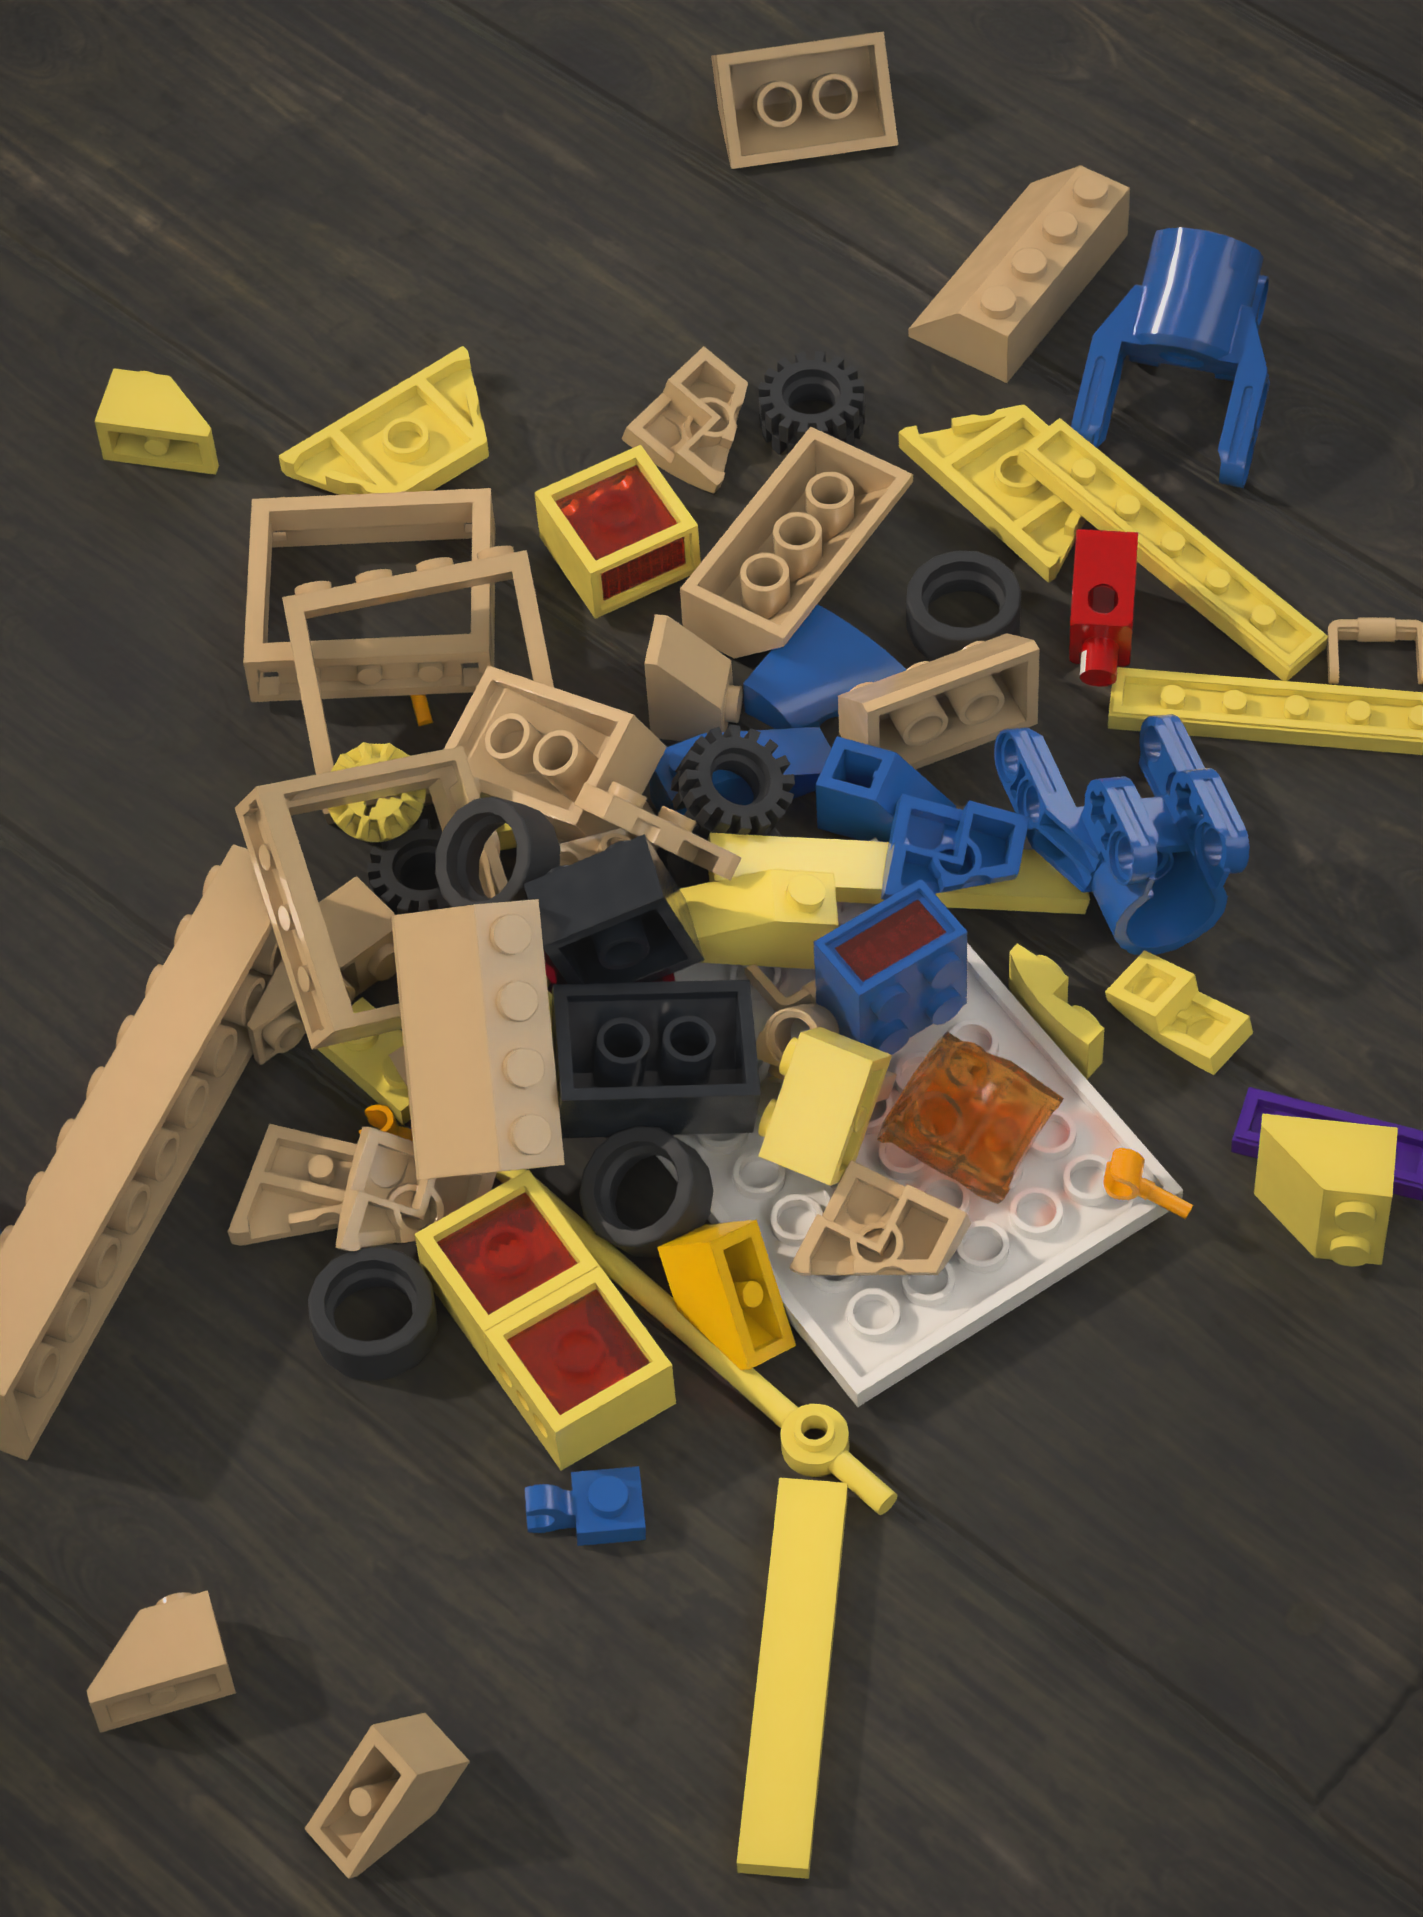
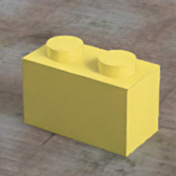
(822, 1104)

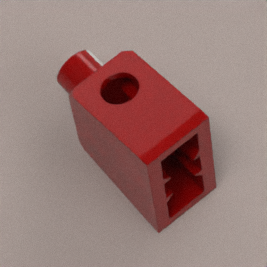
(1103, 603)

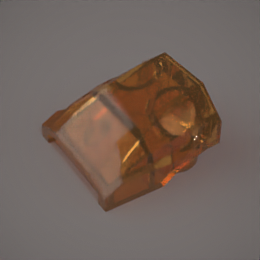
(970, 1116)

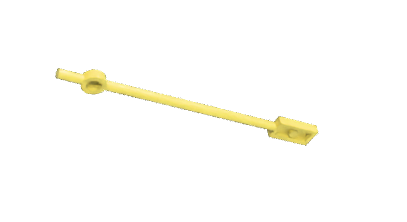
(372, 1069)

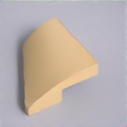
(692, 421)
(386, 1199)
(880, 1230)

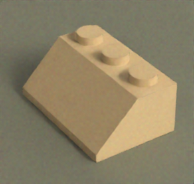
(805, 100)
(947, 702)

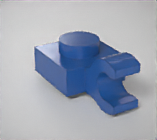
(601, 1506)

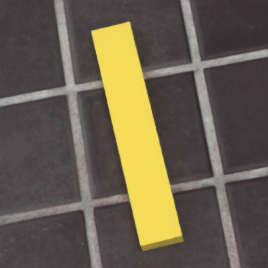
(1174, 550)
(1271, 710)
(861, 866)
(793, 1679)

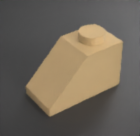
(687, 684)
(162, 1663)
(386, 1791)

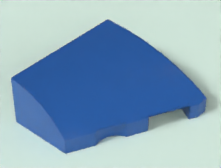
(820, 661)
(952, 846)

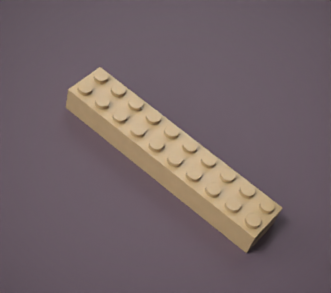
(129, 1147)

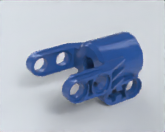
(1194, 312)
(1146, 860)

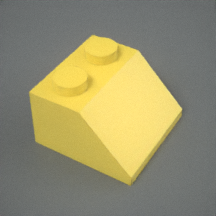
(1329, 1184)

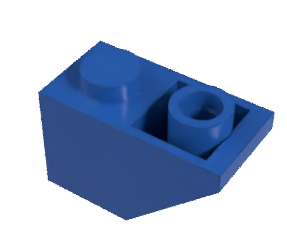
(862, 787)

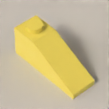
(763, 917)

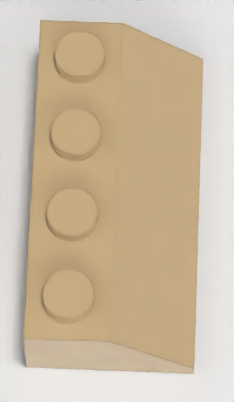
(1027, 271)
(789, 545)
(477, 1039)

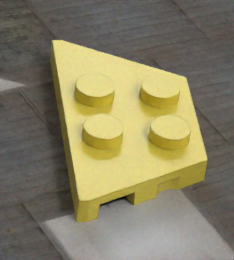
(401, 439)
(981, 471)

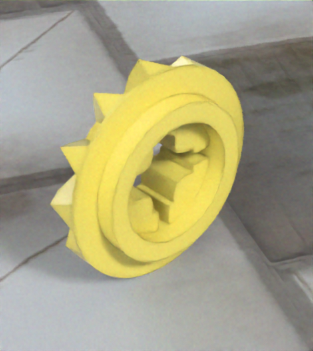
(390, 816)

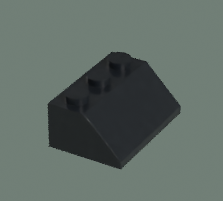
(655, 1057)

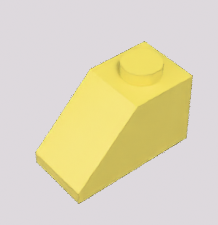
(153, 424)

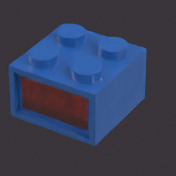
(893, 969)

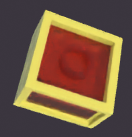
(618, 531)
(500, 1256)
(580, 1367)

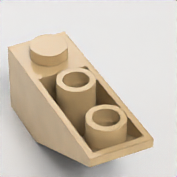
(365, 953)

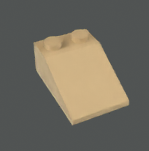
(544, 745)

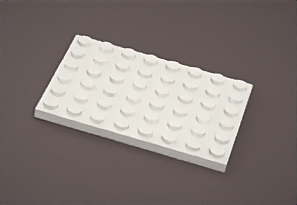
(1045, 1228)

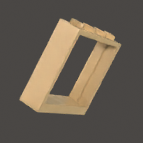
(382, 587)
(369, 664)
(290, 892)

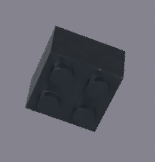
(615, 917)

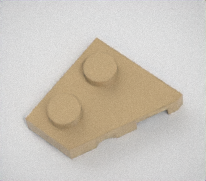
(667, 830)
(292, 1187)

